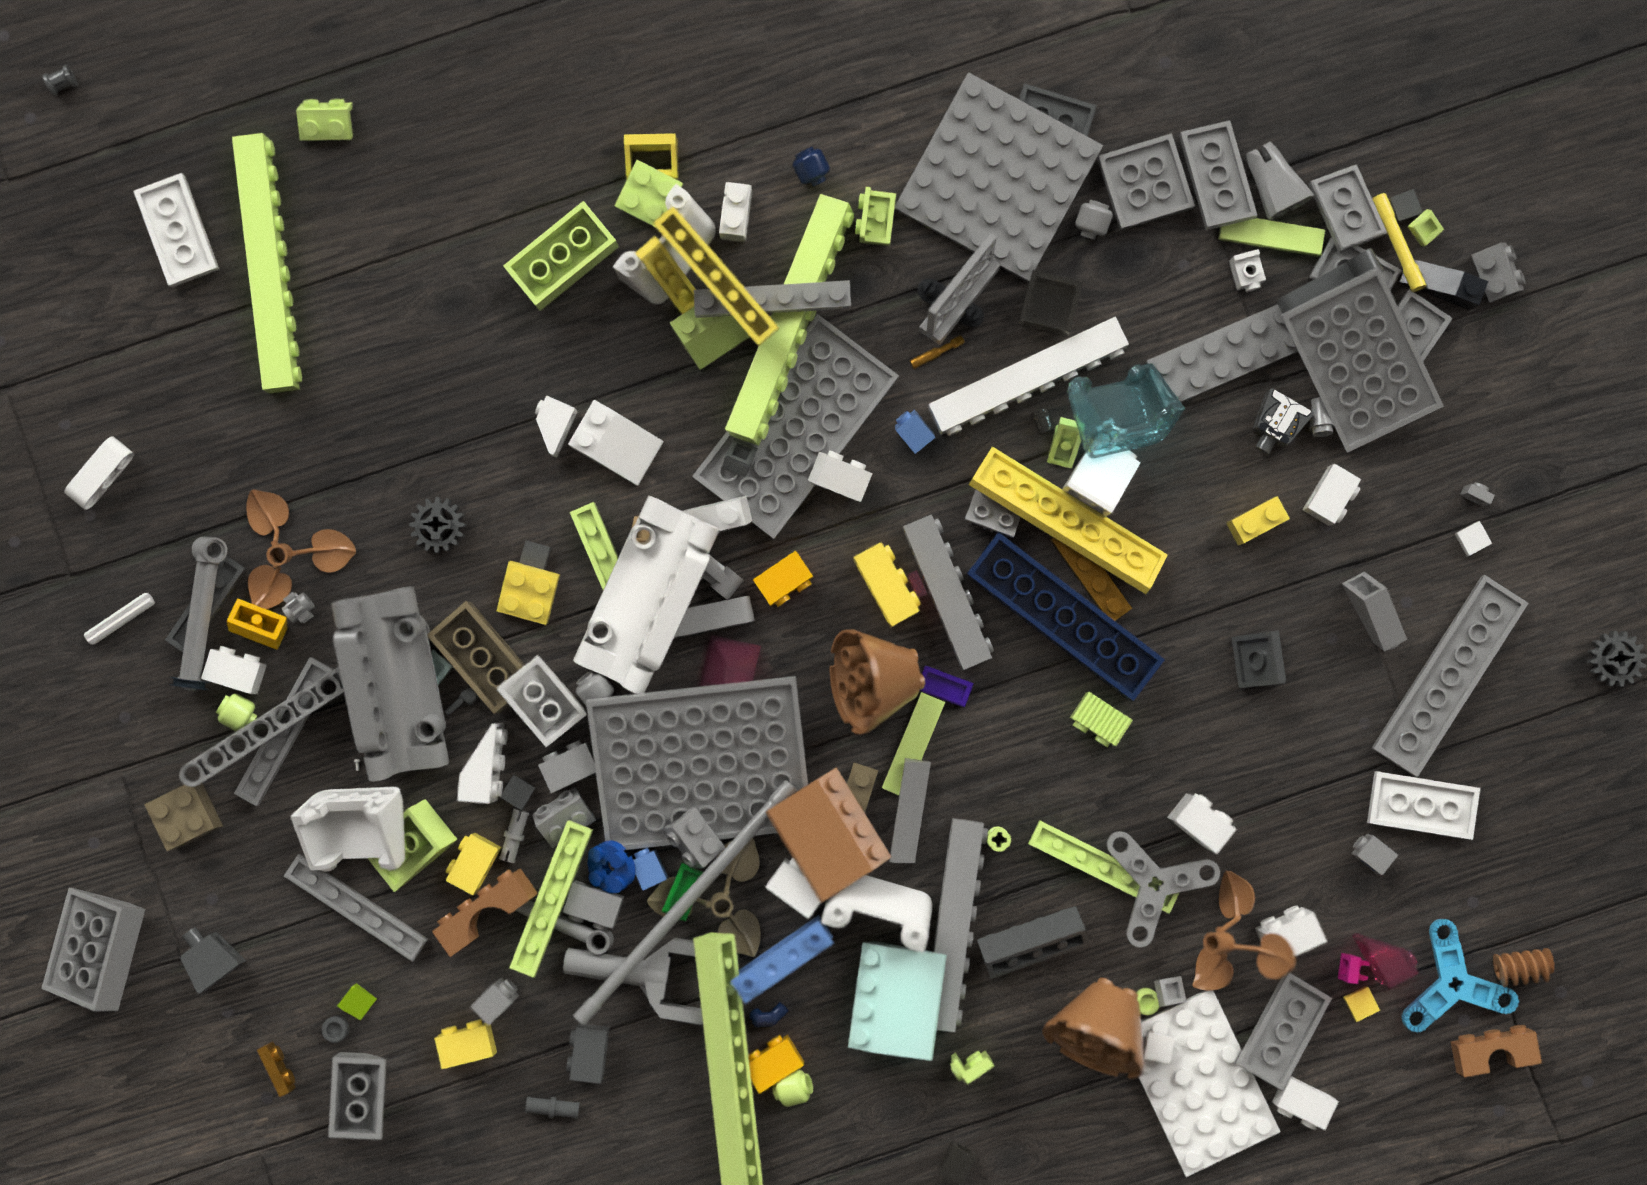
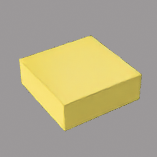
(1361, 1003)

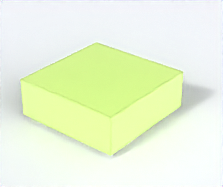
(1425, 227)

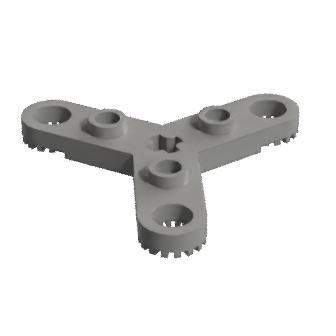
(1148, 901)

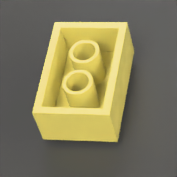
(887, 584)

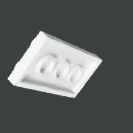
(176, 230)
(1423, 805)

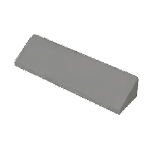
(909, 811)

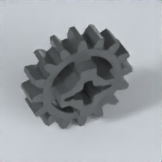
(437, 513)
(1615, 647)

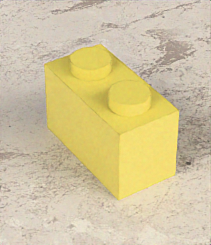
(1257, 520)
(473, 863)
(465, 1044)

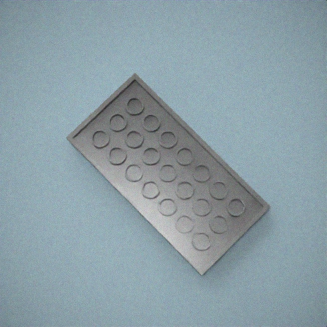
(819, 411)

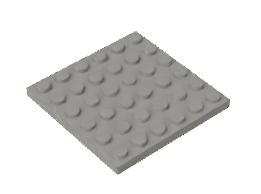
(998, 173)

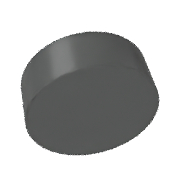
(335, 1029)

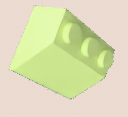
(708, 337)

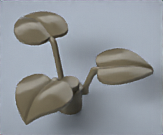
(743, 923)

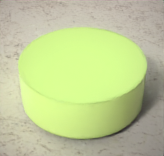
(1148, 1001)

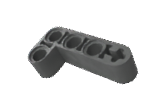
(1353, 268)

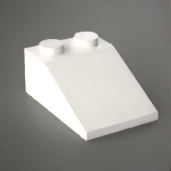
(615, 442)
(542, 701)

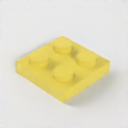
(528, 592)

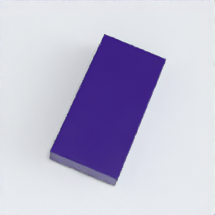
(946, 686)

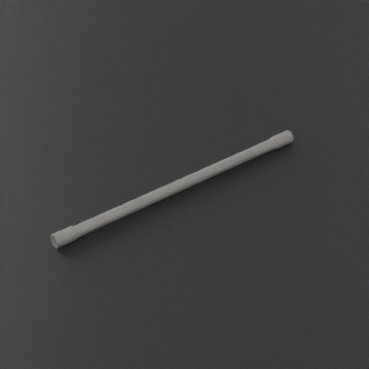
(595, 1002)

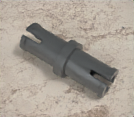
(552, 1107)

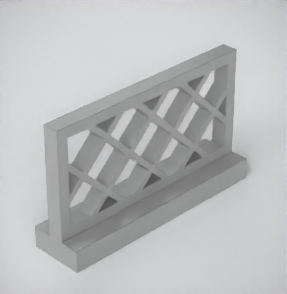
(961, 292)

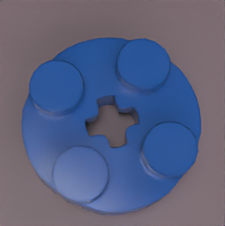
(599, 870)

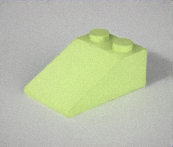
(424, 840)

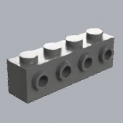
(1033, 942)

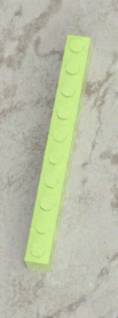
(266, 263)
(778, 353)
(727, 1060)

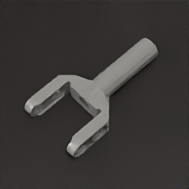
(649, 974)

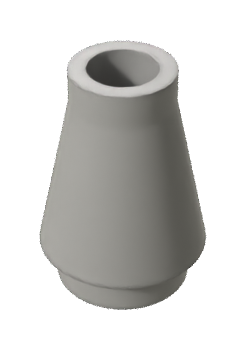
(1320, 422)

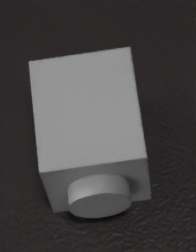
(1373, 853)

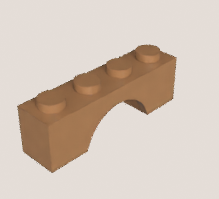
(461, 929)

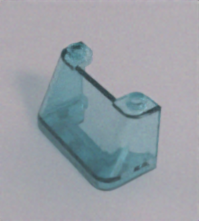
(1124, 412)

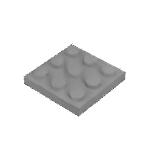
(1146, 181)

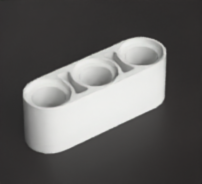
(99, 473)

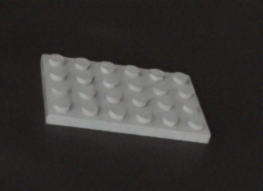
(1362, 359)

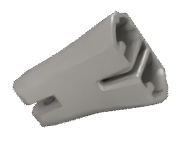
(1277, 182)

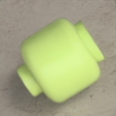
(236, 712)
(793, 1088)

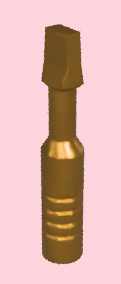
(935, 352)

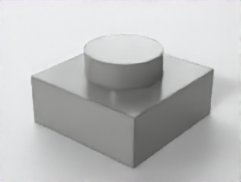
(1478, 494)
(1170, 991)

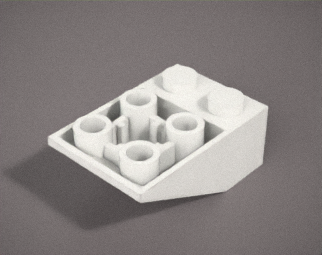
(481, 774)

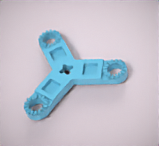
(1440, 996)

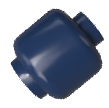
(811, 166)

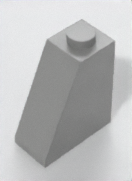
(1375, 611)

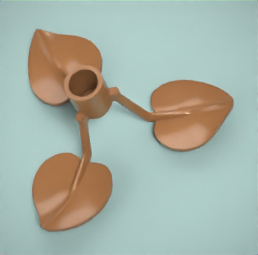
(269, 586)
(1212, 969)

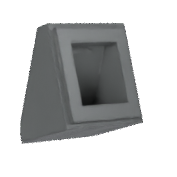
(739, 457)

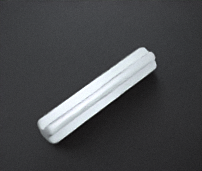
(119, 618)

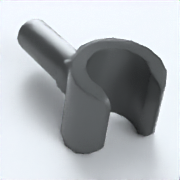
(467, 695)

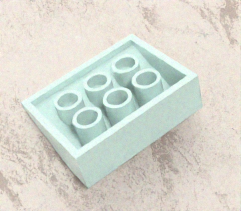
(897, 1000)

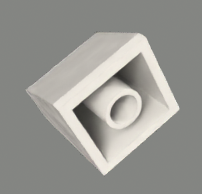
(1102, 480)

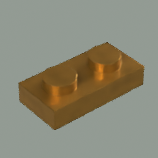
(273, 1061)

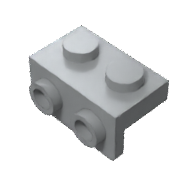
(1498, 268)
(552, 817)
(694, 839)

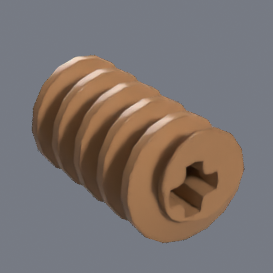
(1523, 966)

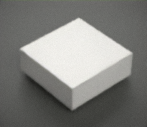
(1473, 538)
(1158, 1047)

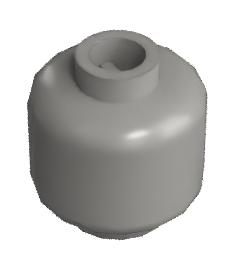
(1093, 219)
(593, 686)

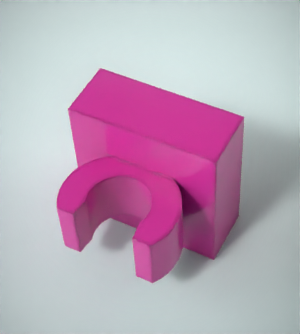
(1350, 968)

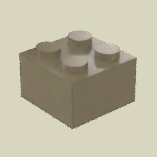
(183, 816)

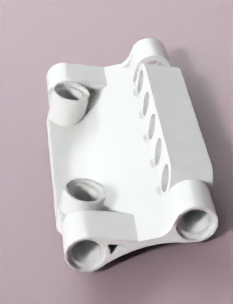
(647, 595)

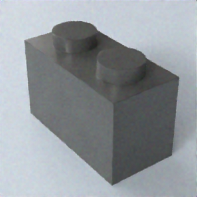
(589, 1053)

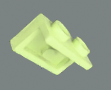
(324, 120)
(876, 217)

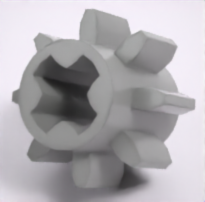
(298, 607)

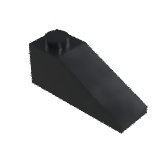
(1451, 285)

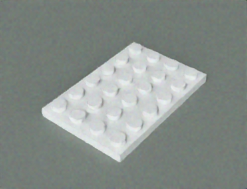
(1203, 1096)

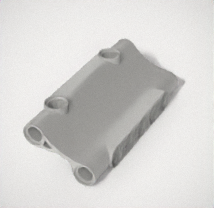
(390, 683)

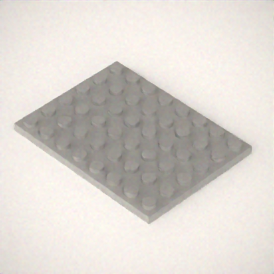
(697, 749)

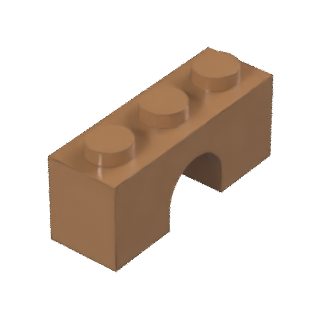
(1473, 1052)

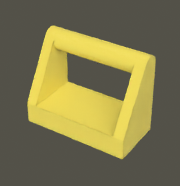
(652, 142)

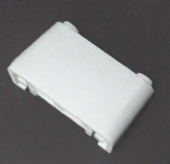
(634, 273)
(351, 826)
(886, 901)

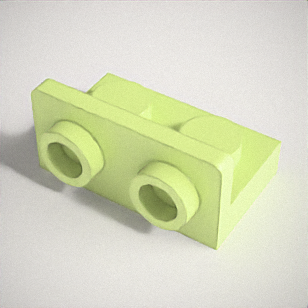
(976, 1065)

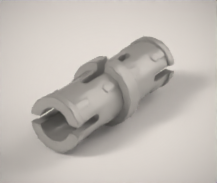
(514, 835)

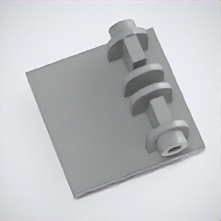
(992, 515)

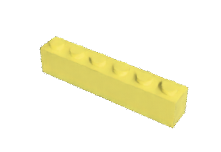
(716, 275)

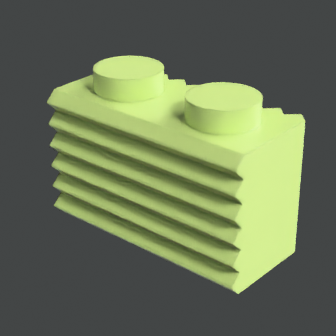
(1100, 719)

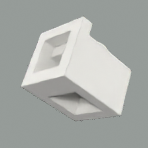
(1242, 279)

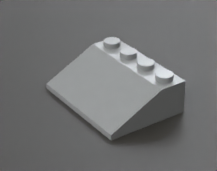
(93, 950)

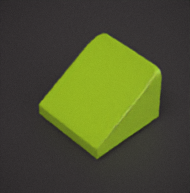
(357, 1001)

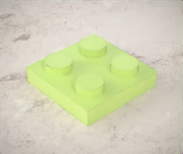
(646, 193)

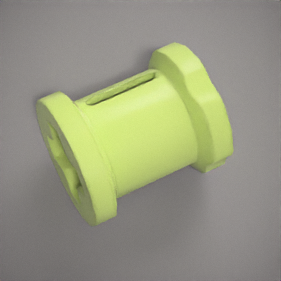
(1003, 844)

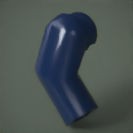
(768, 1019)

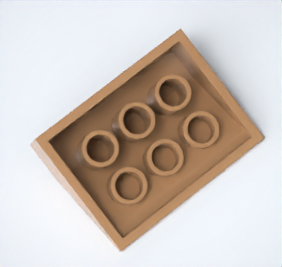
(828, 834)

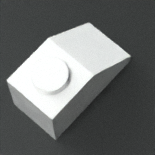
(554, 423)

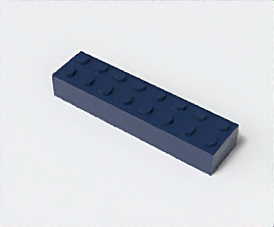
(1065, 617)

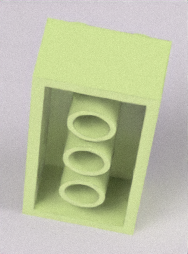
(561, 255)

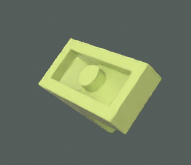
(1064, 443)

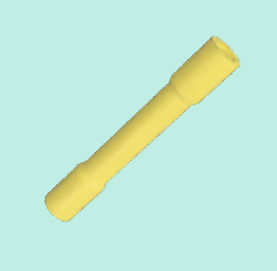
(1410, 268)

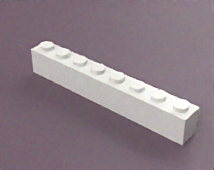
(1027, 376)

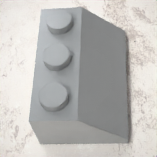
(357, 1096)

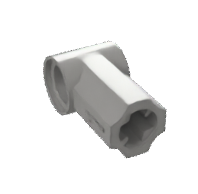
(721, 578)

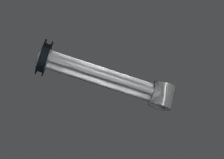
(200, 612)

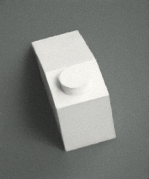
(724, 514)

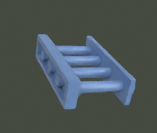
(782, 958)

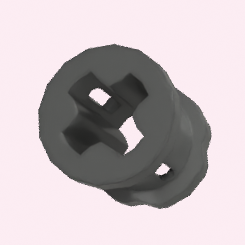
(60, 80)

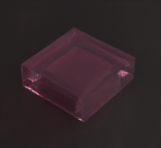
(916, 584)

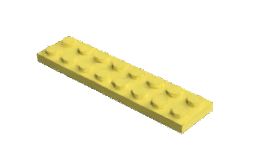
(1068, 520)

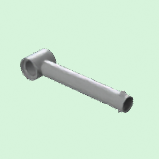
(576, 930)

